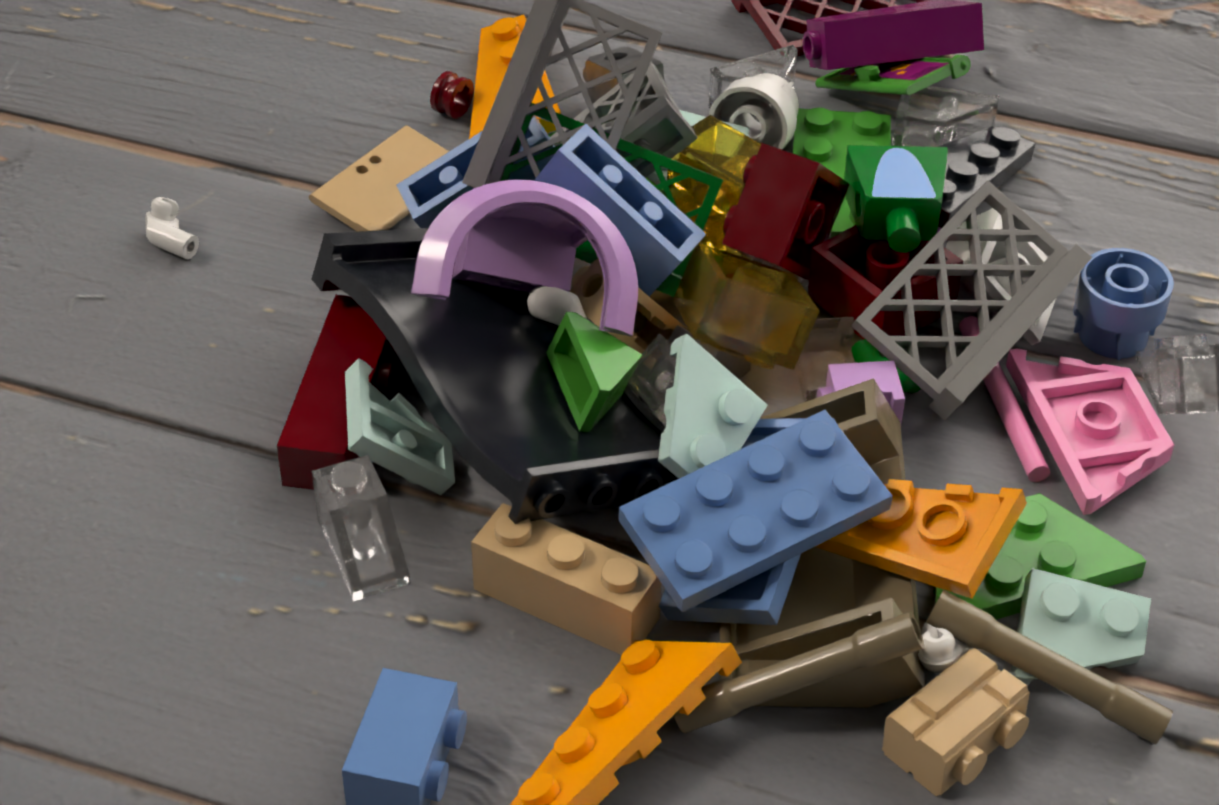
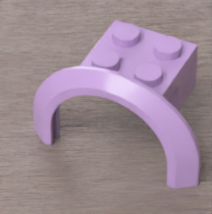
(522, 239)

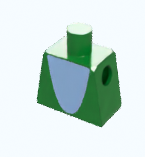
(896, 192)

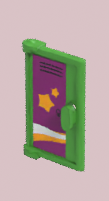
(896, 77)

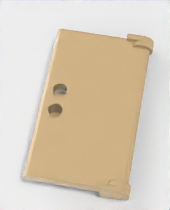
(367, 192)

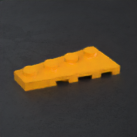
(494, 55)
(935, 534)
(624, 719)

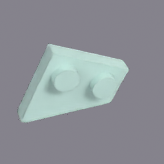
(705, 411)
(395, 434)
(1082, 621)

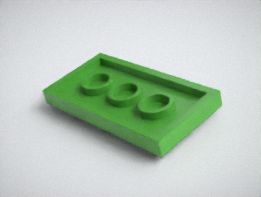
(824, 138)

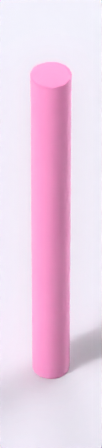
(1011, 414)

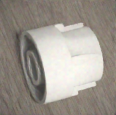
(768, 99)

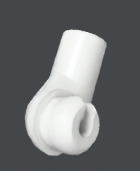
(164, 230)
(552, 304)
(940, 649)

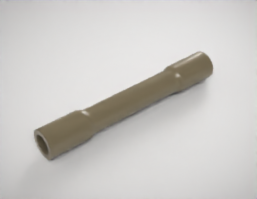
(863, 649)
(1111, 699)

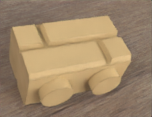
(957, 722)

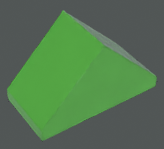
(590, 368)

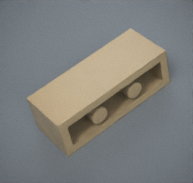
(566, 580)

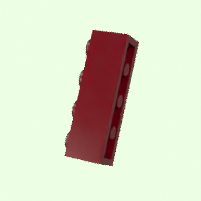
(317, 421)

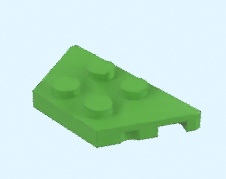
(1054, 542)

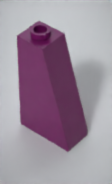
(894, 34)

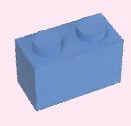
(404, 741)

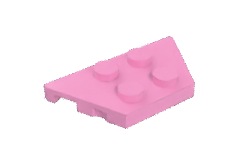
(1093, 425)

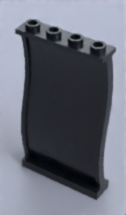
(492, 385)

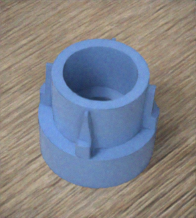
(1121, 301)

